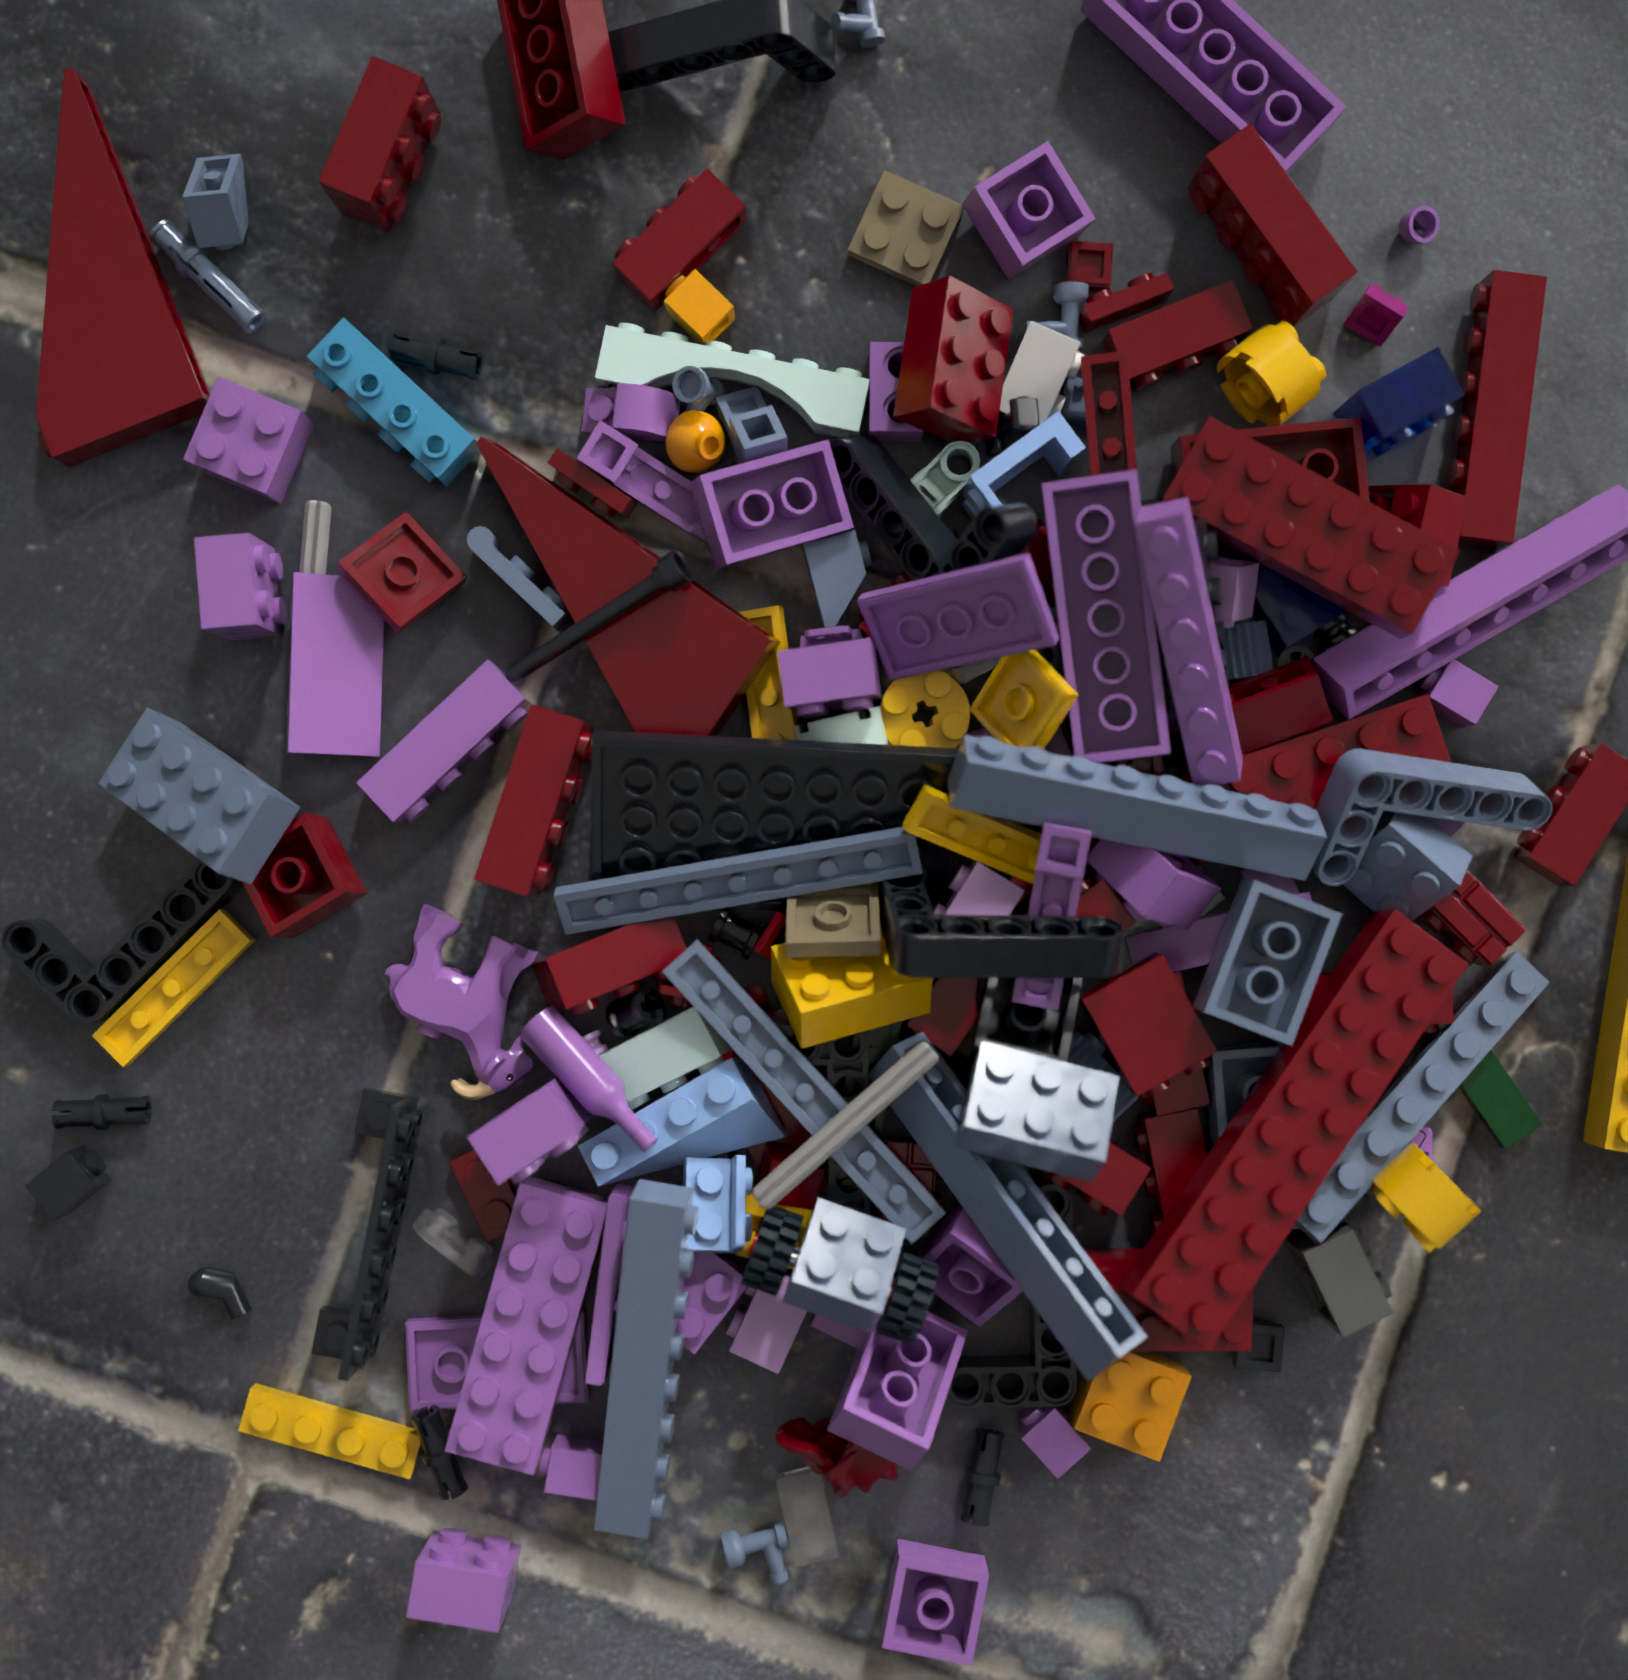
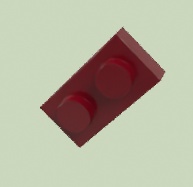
(1109, 307)
(575, 475)
(488, 1200)

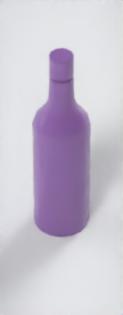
(583, 1072)

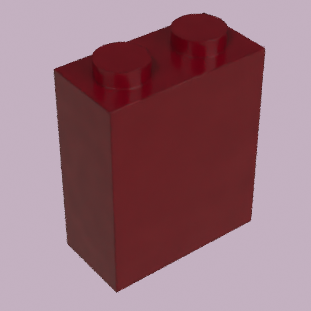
(1148, 1025)

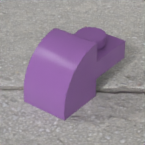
(632, 410)

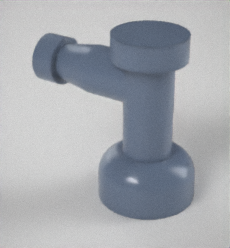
(864, 23)
(1070, 296)
(696, 389)
(768, 1540)

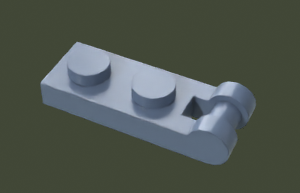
(517, 576)

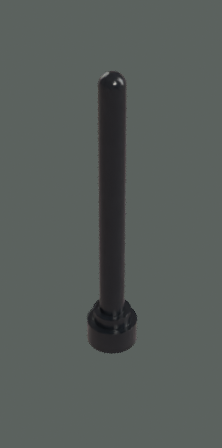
(667, 575)

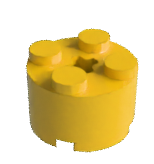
(1271, 375)
(932, 691)
(1426, 1196)

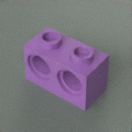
(883, 395)

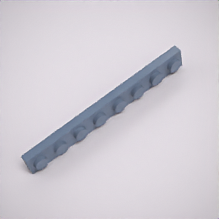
(738, 880)
(801, 1087)
(1423, 1090)

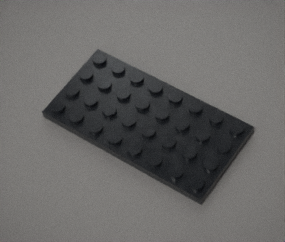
(720, 797)

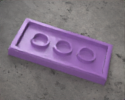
(959, 617)
(333, 669)
(608, 1286)
(441, 1354)

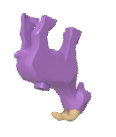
(463, 1004)

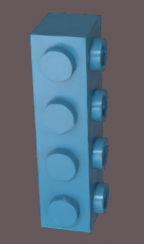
(394, 401)

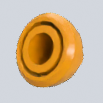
(695, 441)

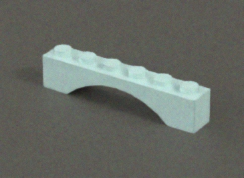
(824, 399)

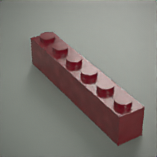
(1496, 405)

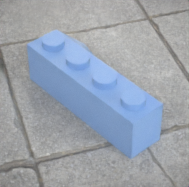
(698, 1120)

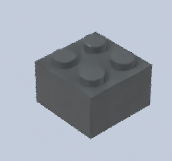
(1340, 1278)

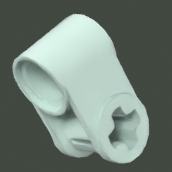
(942, 484)

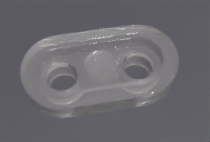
(440, 1231)

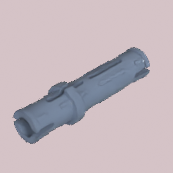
(194, 263)

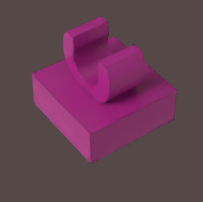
(1375, 315)

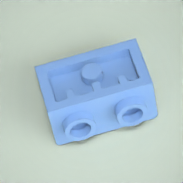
(720, 1195)

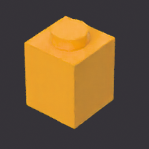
(698, 307)

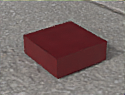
(1090, 264)

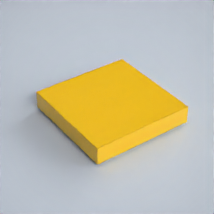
(1023, 700)

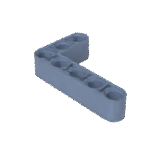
(1376, 781)

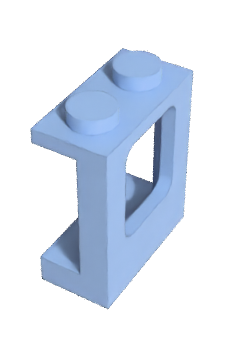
(1050, 439)

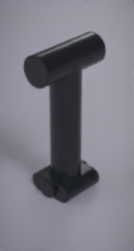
(1022, 414)

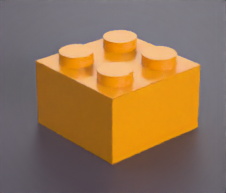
(1132, 1402)

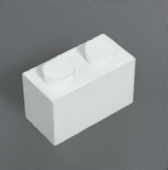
(1041, 368)

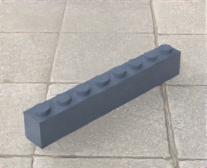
(1135, 807)
(1016, 1222)
(644, 1358)

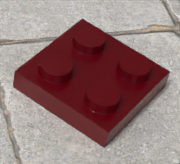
(401, 572)

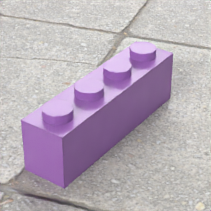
(444, 743)

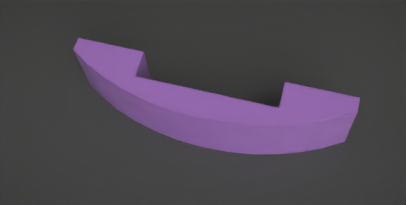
(642, 478)
(1054, 894)

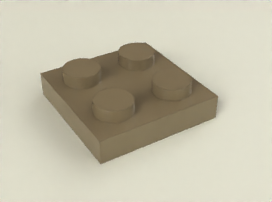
(905, 230)
(834, 922)

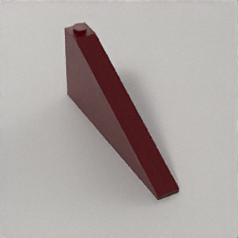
(111, 331)
(672, 659)

